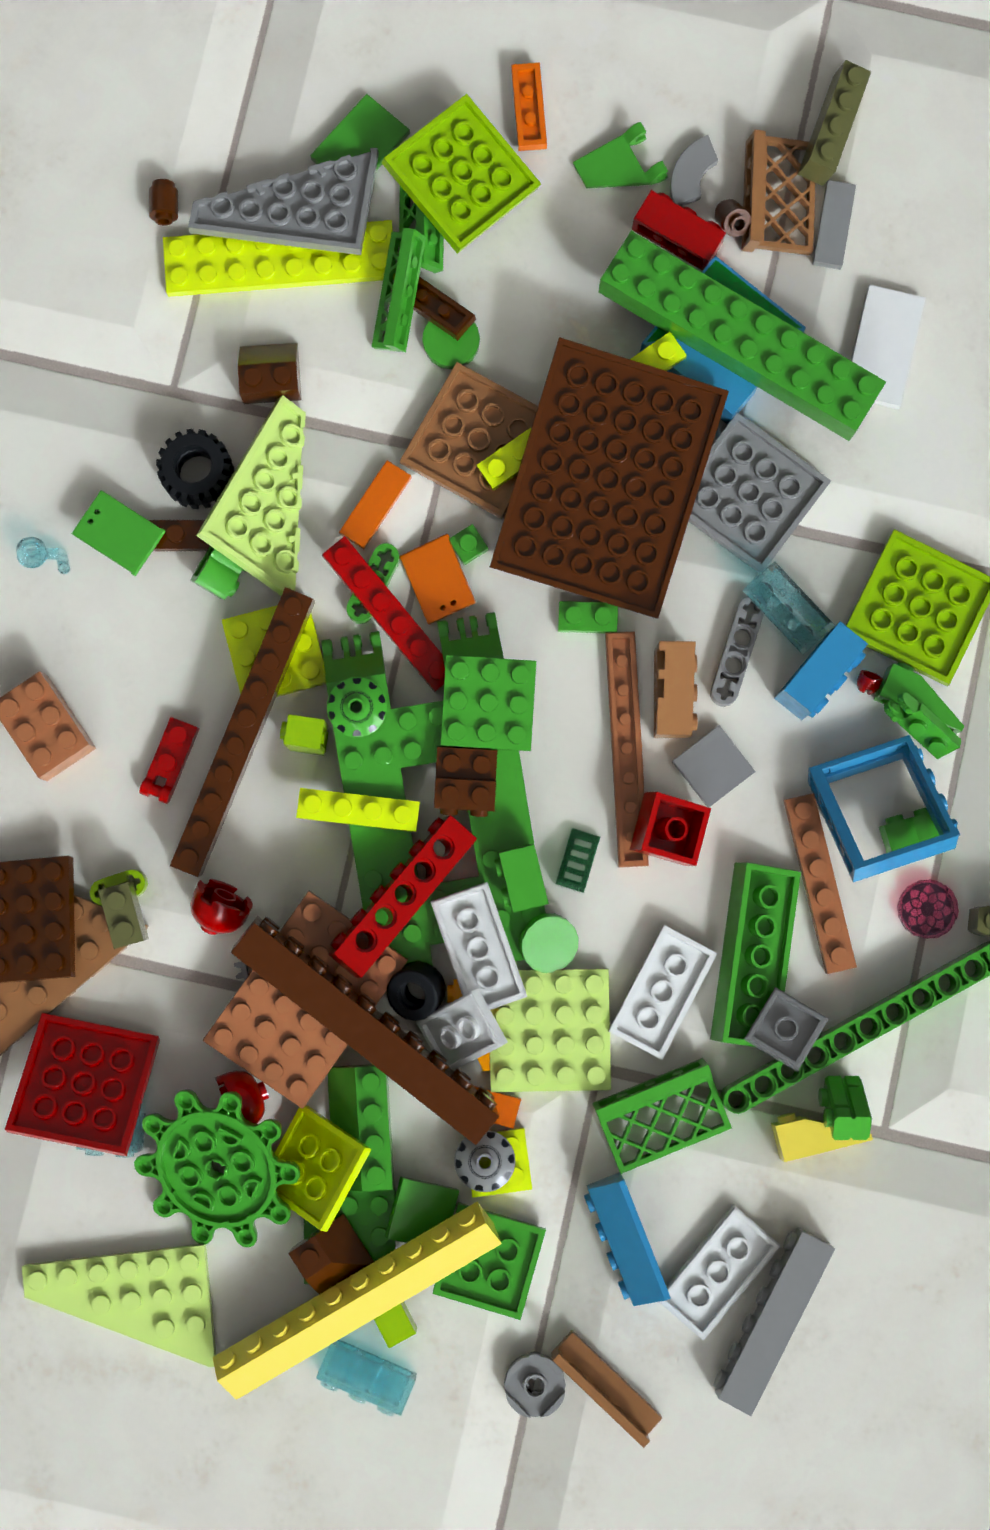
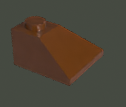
(331, 1255)

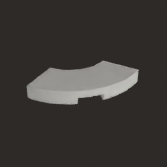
(690, 169)

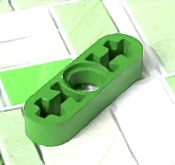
(389, 567)

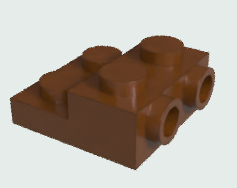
(465, 780)

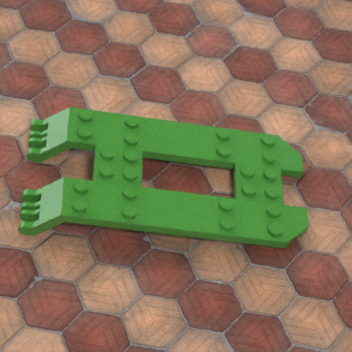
(408, 739)

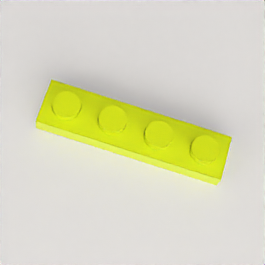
(358, 809)

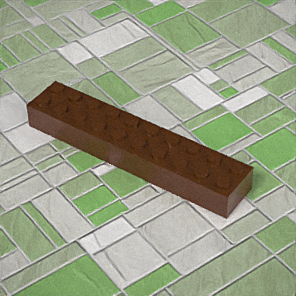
(367, 1030)

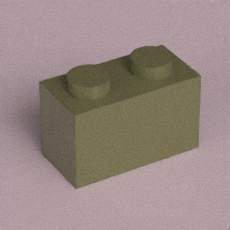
(123, 914)

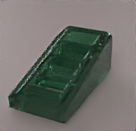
(568, 883)

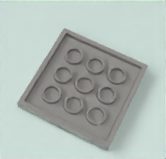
(753, 493)

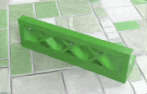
(434, 243)
(403, 290)

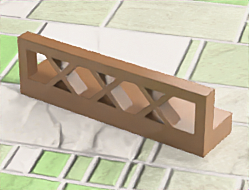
(606, 1387)

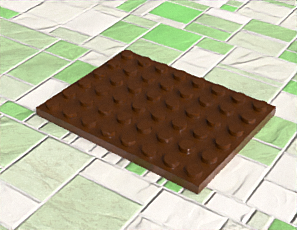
(608, 478)

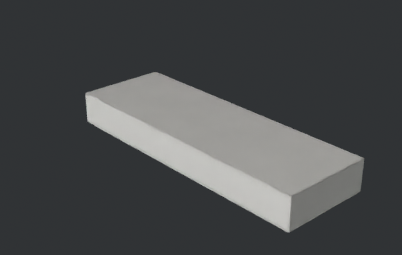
(834, 224)

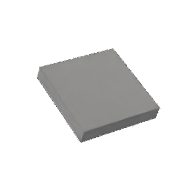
(713, 766)
(786, 1029)

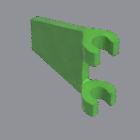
(617, 165)

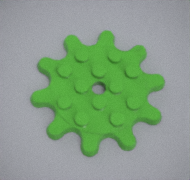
(199, 1191)

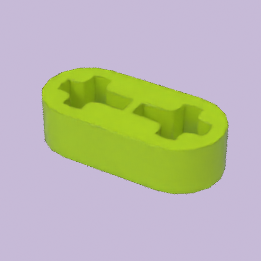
(117, 879)

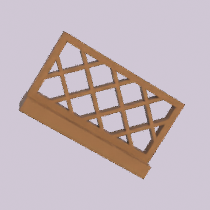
(755, 195)

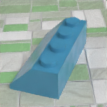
(627, 1240)

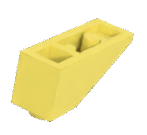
(805, 1137)

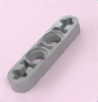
(737, 651)

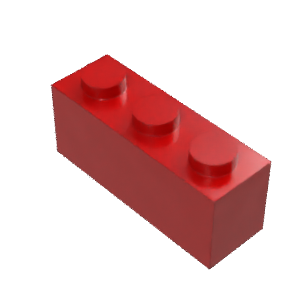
(678, 229)

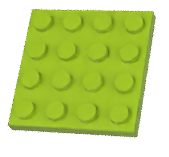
(461, 173)
(920, 607)

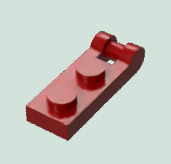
(169, 759)

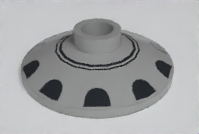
(485, 1179)

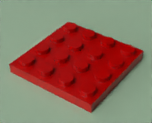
(83, 1084)

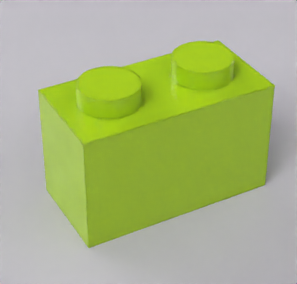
(305, 734)

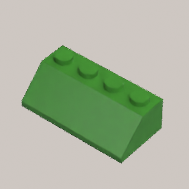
(362, 1109)

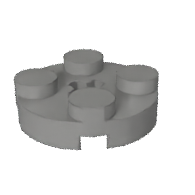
(534, 1403)

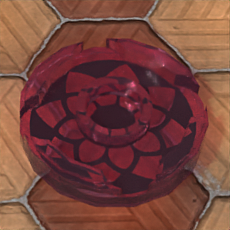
(927, 909)

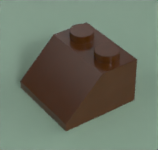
(269, 372)

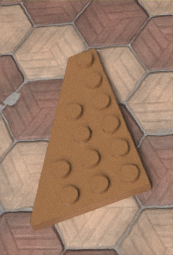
(26, 1000)

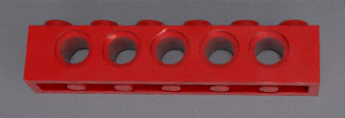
(456, 842)

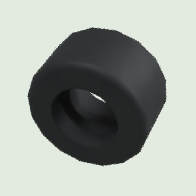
(404, 1002)

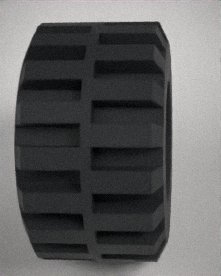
(185, 448)

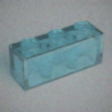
(788, 607)
(366, 1377)

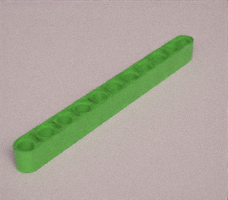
(851, 1027)

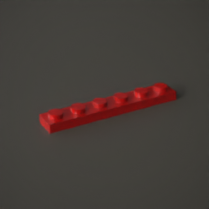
(387, 612)

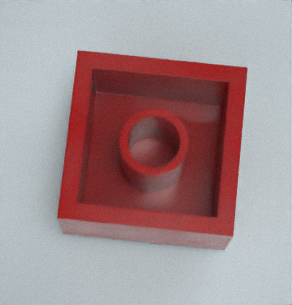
(670, 828)

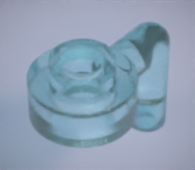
(39, 556)

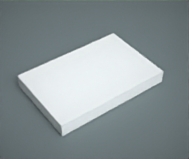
(463, 1030)

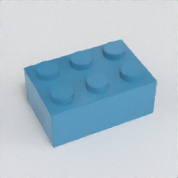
(822, 672)

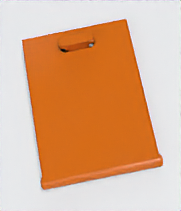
(437, 579)

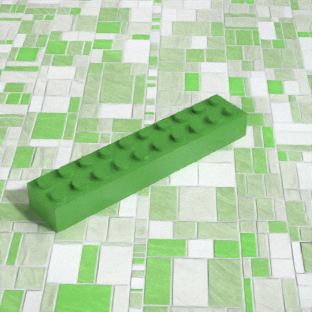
(740, 336)

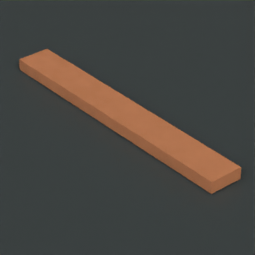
(625, 742)

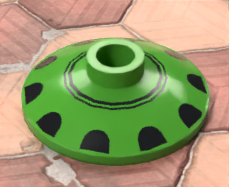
(373, 707)

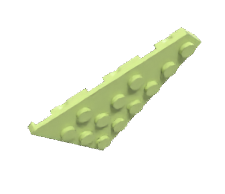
(261, 503)
(141, 1294)

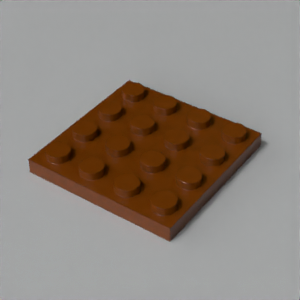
(37, 919)

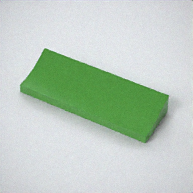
(754, 947)

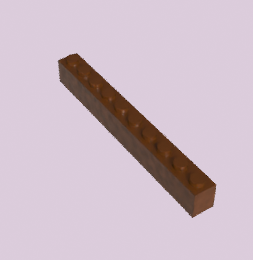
(242, 732)

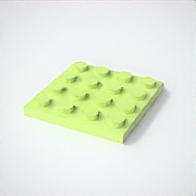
(555, 1034)

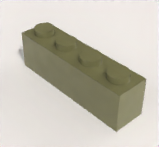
(834, 123)

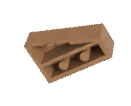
(675, 689)

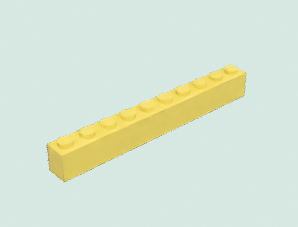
(356, 1300)

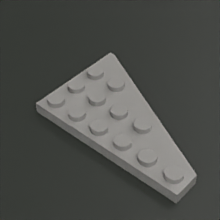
(308, 210)

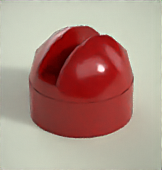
(868, 681)

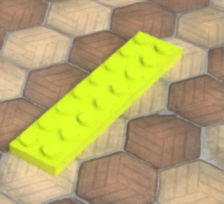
(232, 265)

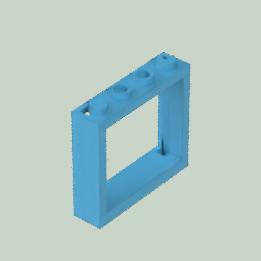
(924, 780)

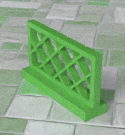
(658, 1090)

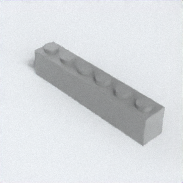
(773, 1321)

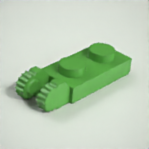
(922, 725)

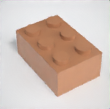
(43, 727)

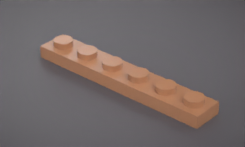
(820, 883)

